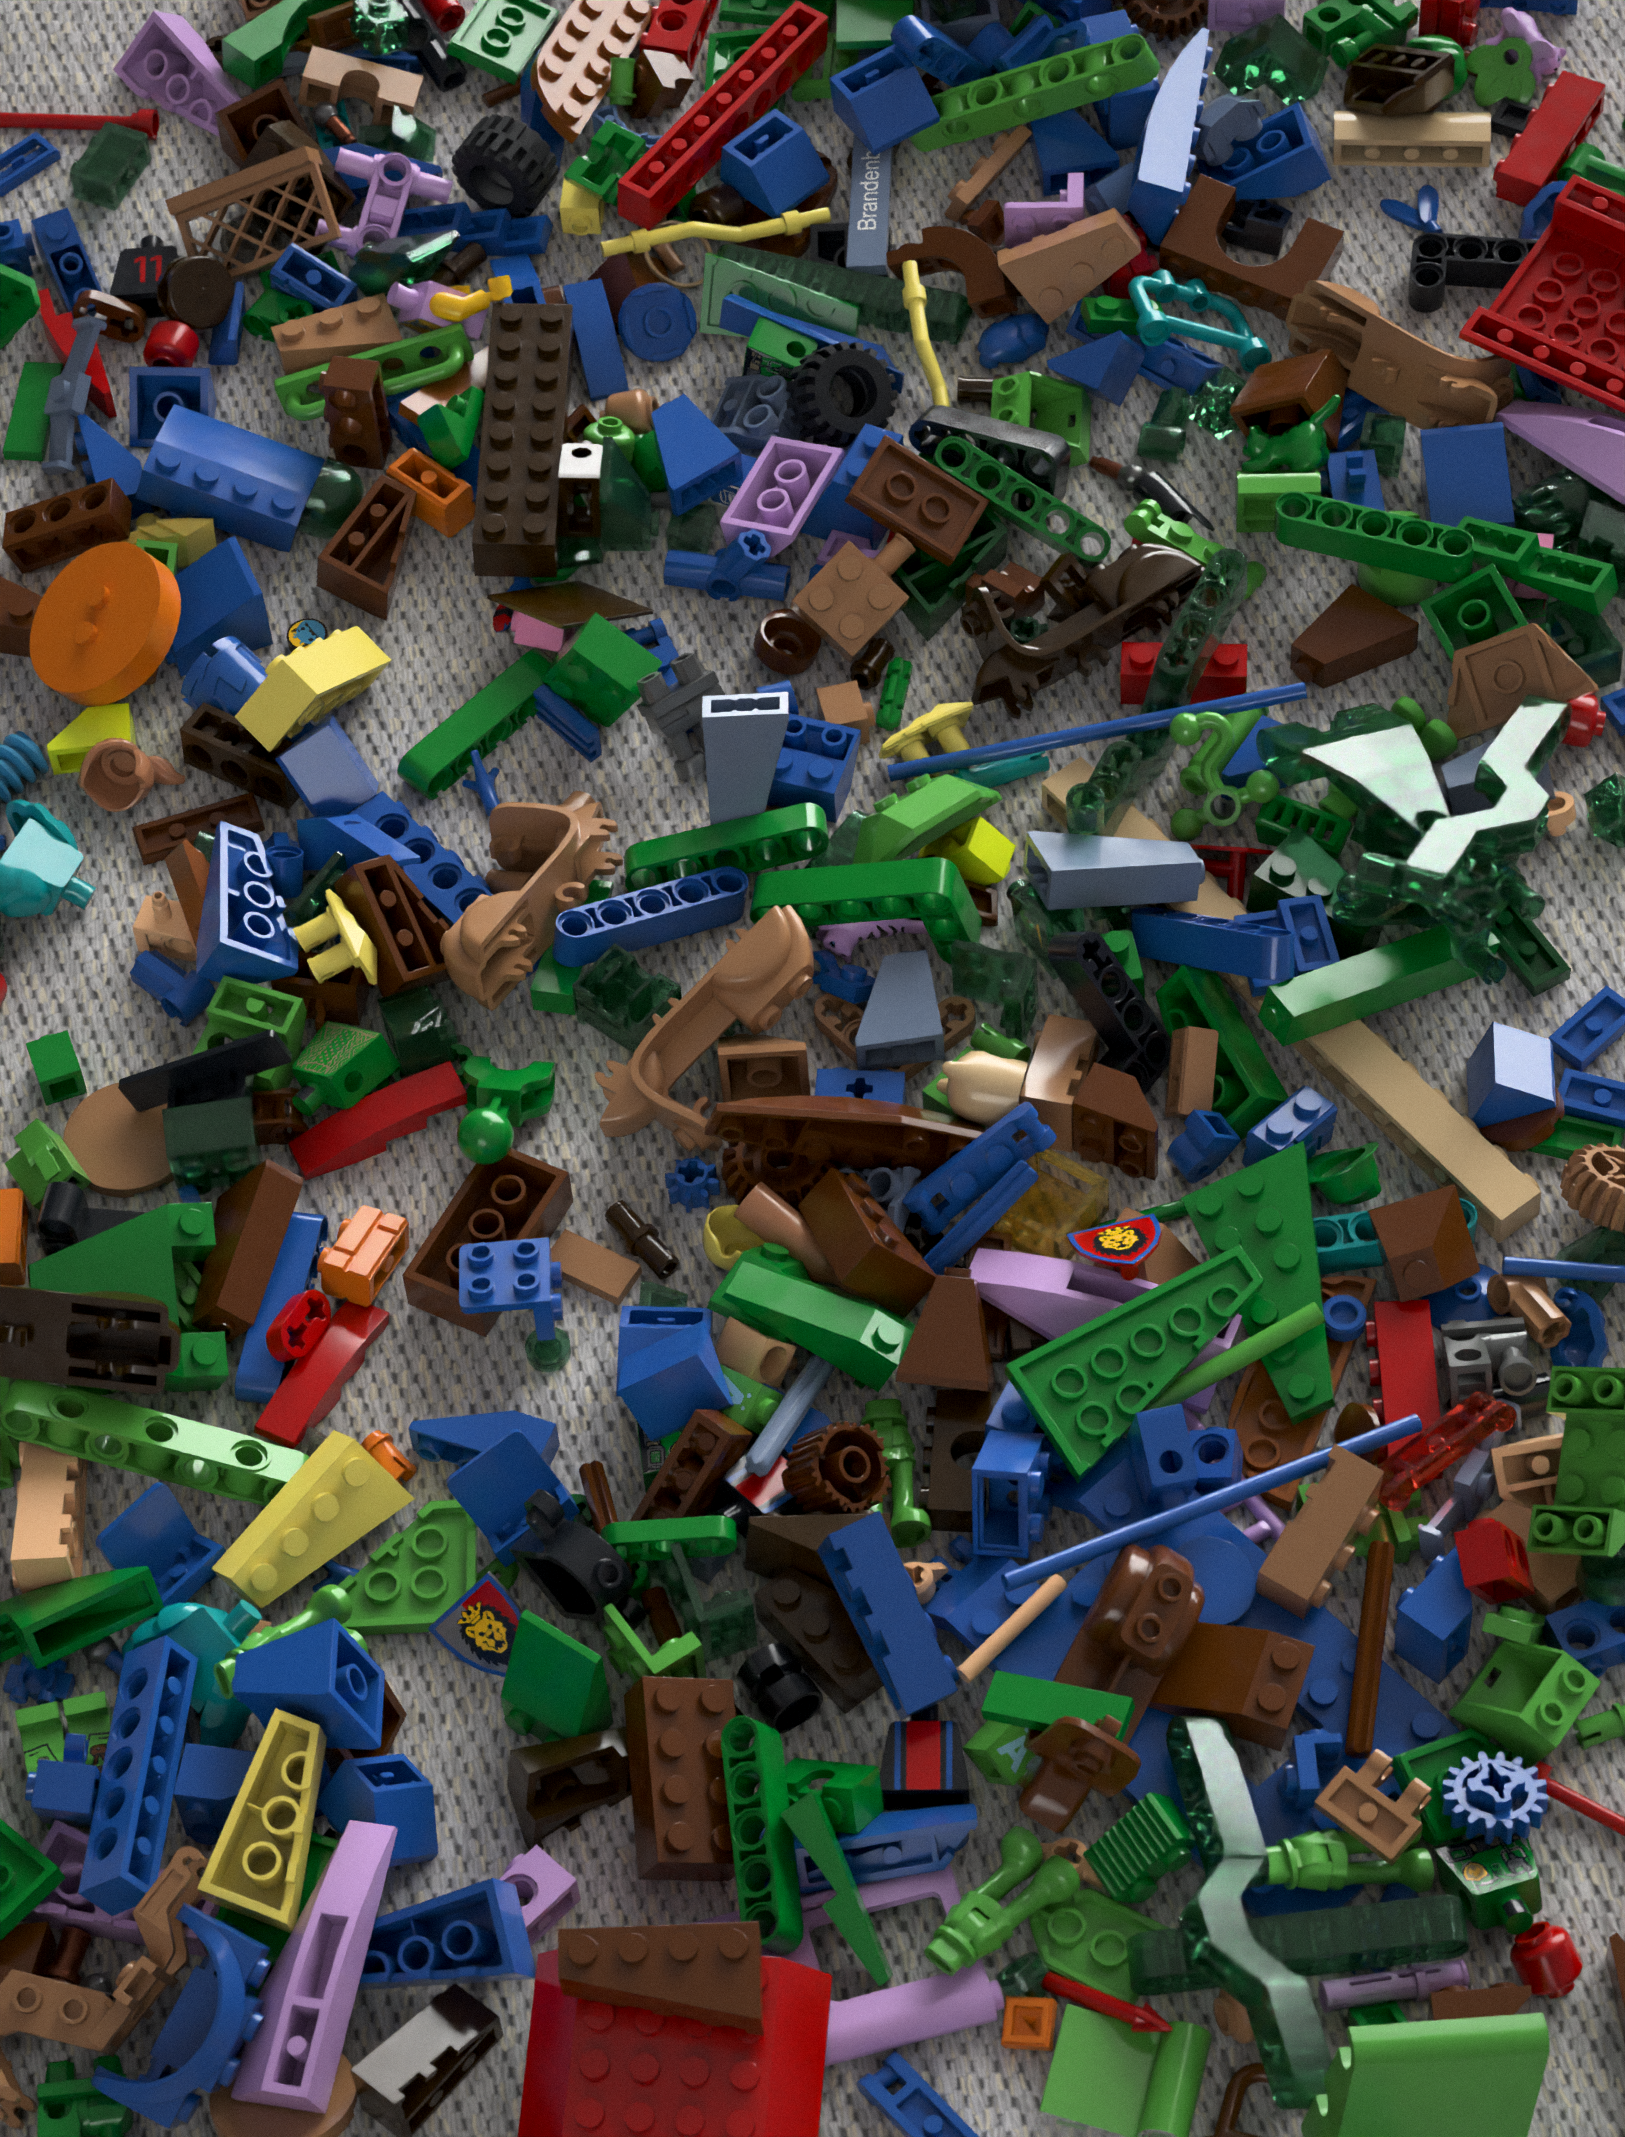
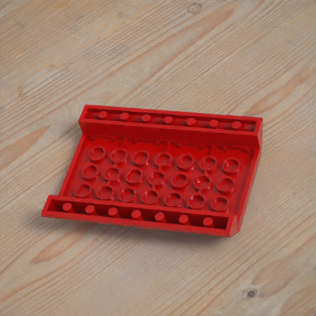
(1567, 299)
(656, 2075)

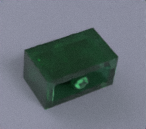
(110, 165)
(418, 1029)

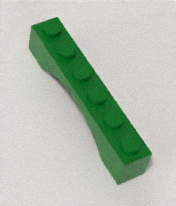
(261, 46)

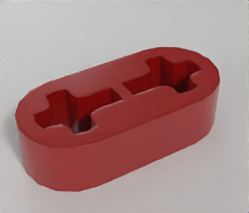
(305, 1332)

